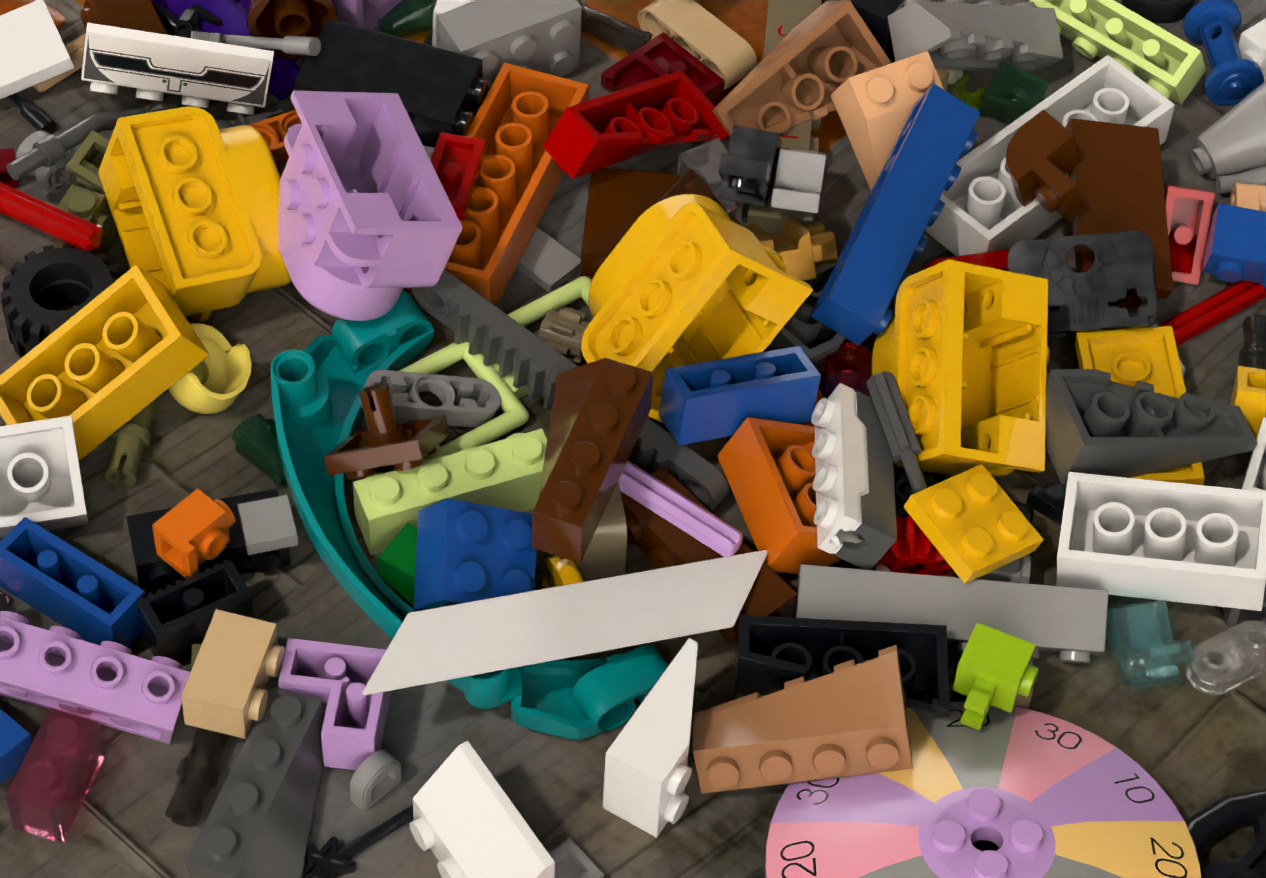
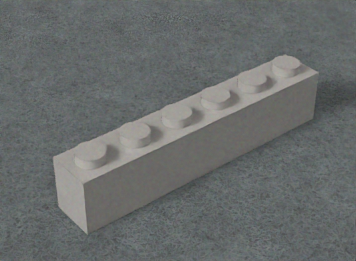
(1045, 615)

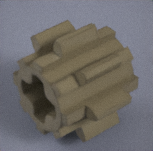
(564, 332)

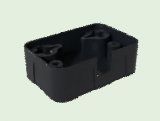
(1090, 298)

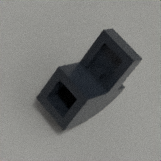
(749, 166)

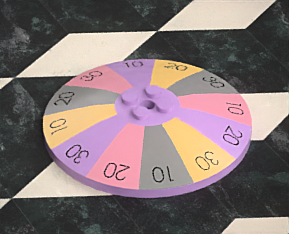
(1026, 781)

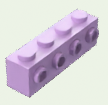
(90, 679)

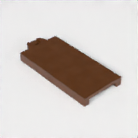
(1121, 192)

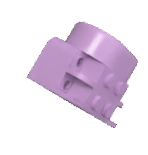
(360, 205)

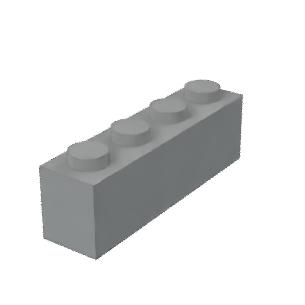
(976, 34)

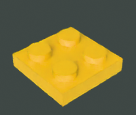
(973, 523)

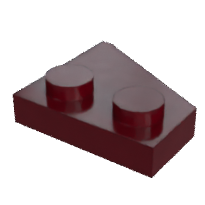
(658, 59)

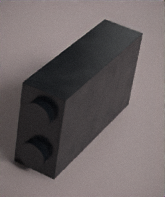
(432, 82)

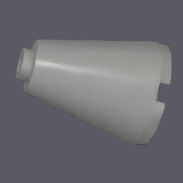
(1235, 139)

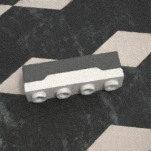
(852, 479)

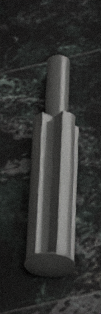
(896, 426)

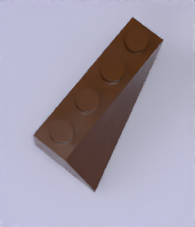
(589, 440)

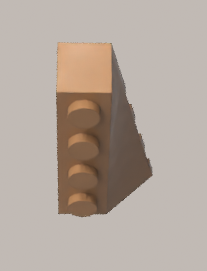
(808, 730)

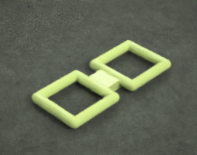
(515, 411)

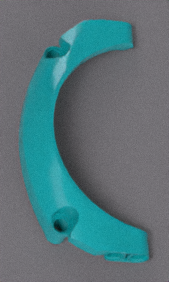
(317, 410)

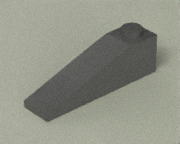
(1133, 430)

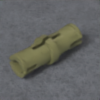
(129, 445)

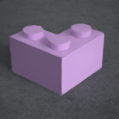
(338, 676)

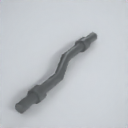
(53, 148)

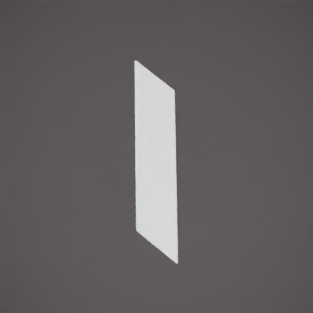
(566, 621)

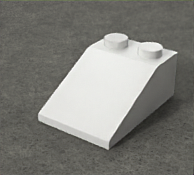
(650, 756)

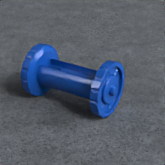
(1213, 25)

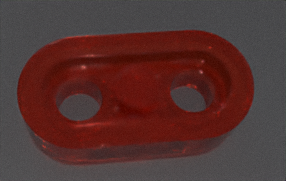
(848, 366)

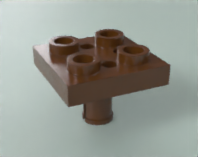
(385, 439)

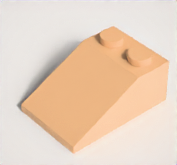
(877, 106)

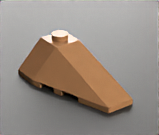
(803, 71)

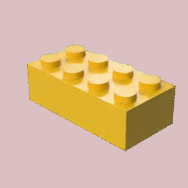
(104, 361)

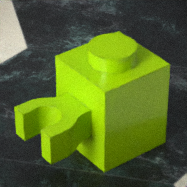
(993, 673)

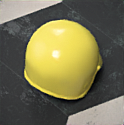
(218, 378)

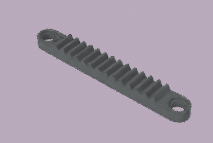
(537, 366)

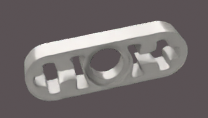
(447, 388)

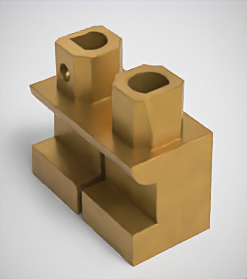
(799, 246)

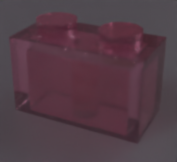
(55, 775)

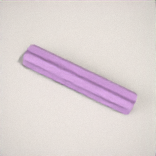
(680, 510)

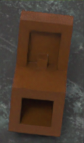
(1038, 163)

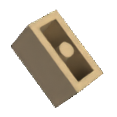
(232, 674)

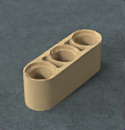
(701, 36)

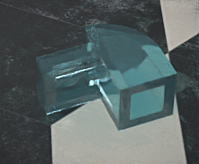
(1144, 644)

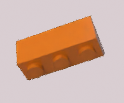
(772, 482)

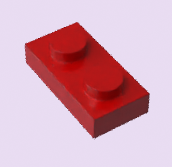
(458, 165)

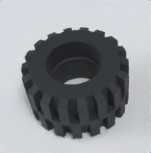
(48, 282)

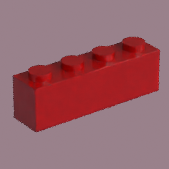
(632, 123)

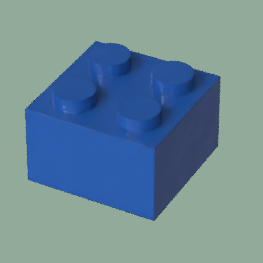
(471, 554)

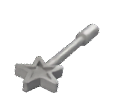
(289, 44)

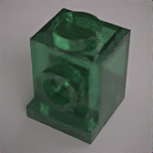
(1012, 85)

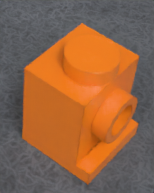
(193, 532)

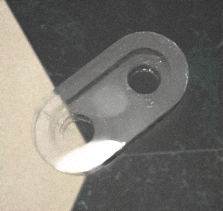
(1237, 654)

